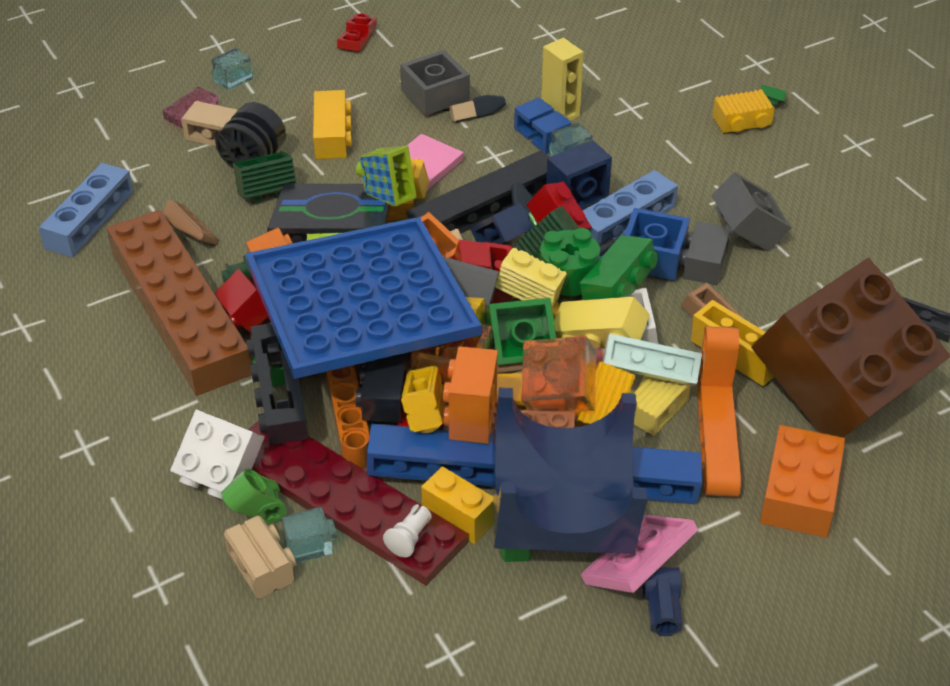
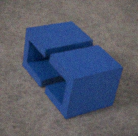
(536, 122)

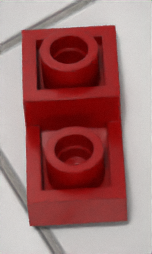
(358, 32)

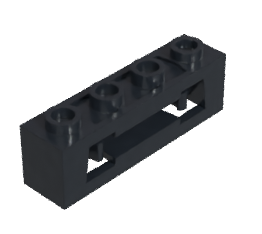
(282, 423)

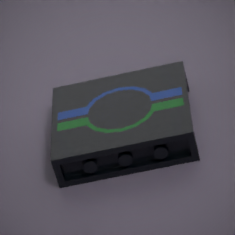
(325, 209)

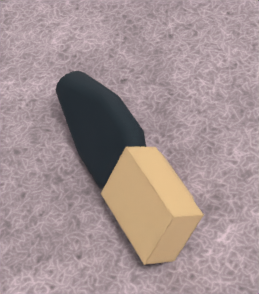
(479, 107)

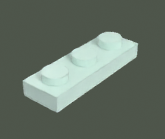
(652, 359)

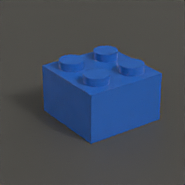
(668, 237)

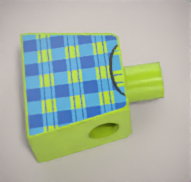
(388, 174)

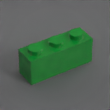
(620, 269)

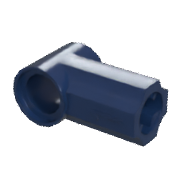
(663, 597)

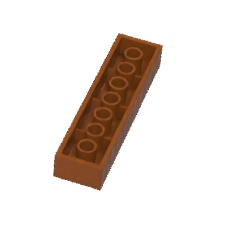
(179, 302)

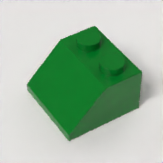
(516, 323)

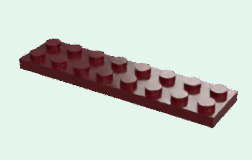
(356, 503)

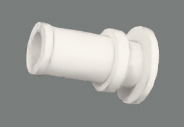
(405, 534)

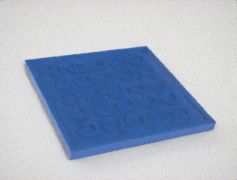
(360, 296)

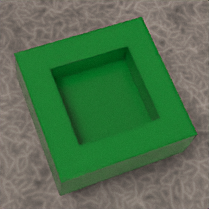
(774, 95)

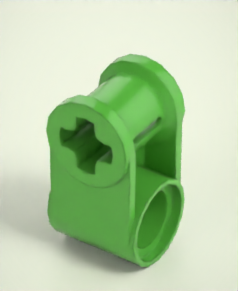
(255, 496)

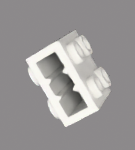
(215, 453)

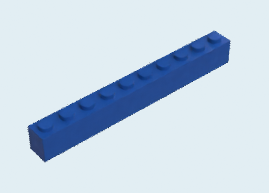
(419, 455)

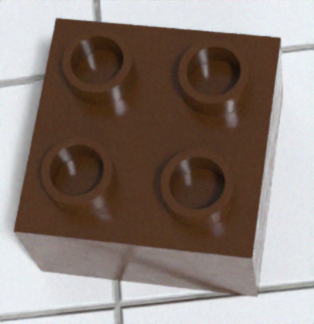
(849, 350)

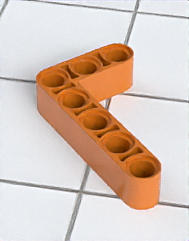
(717, 412)
(350, 429)

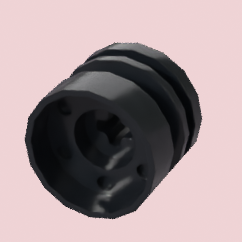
(250, 134)

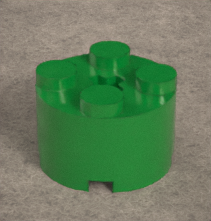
(572, 252)

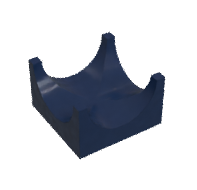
(565, 483)

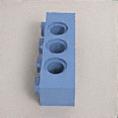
(86, 210)
(612, 214)

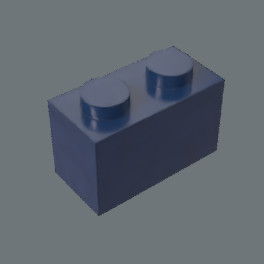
(502, 225)

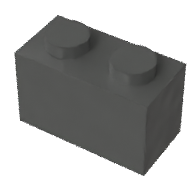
(705, 253)

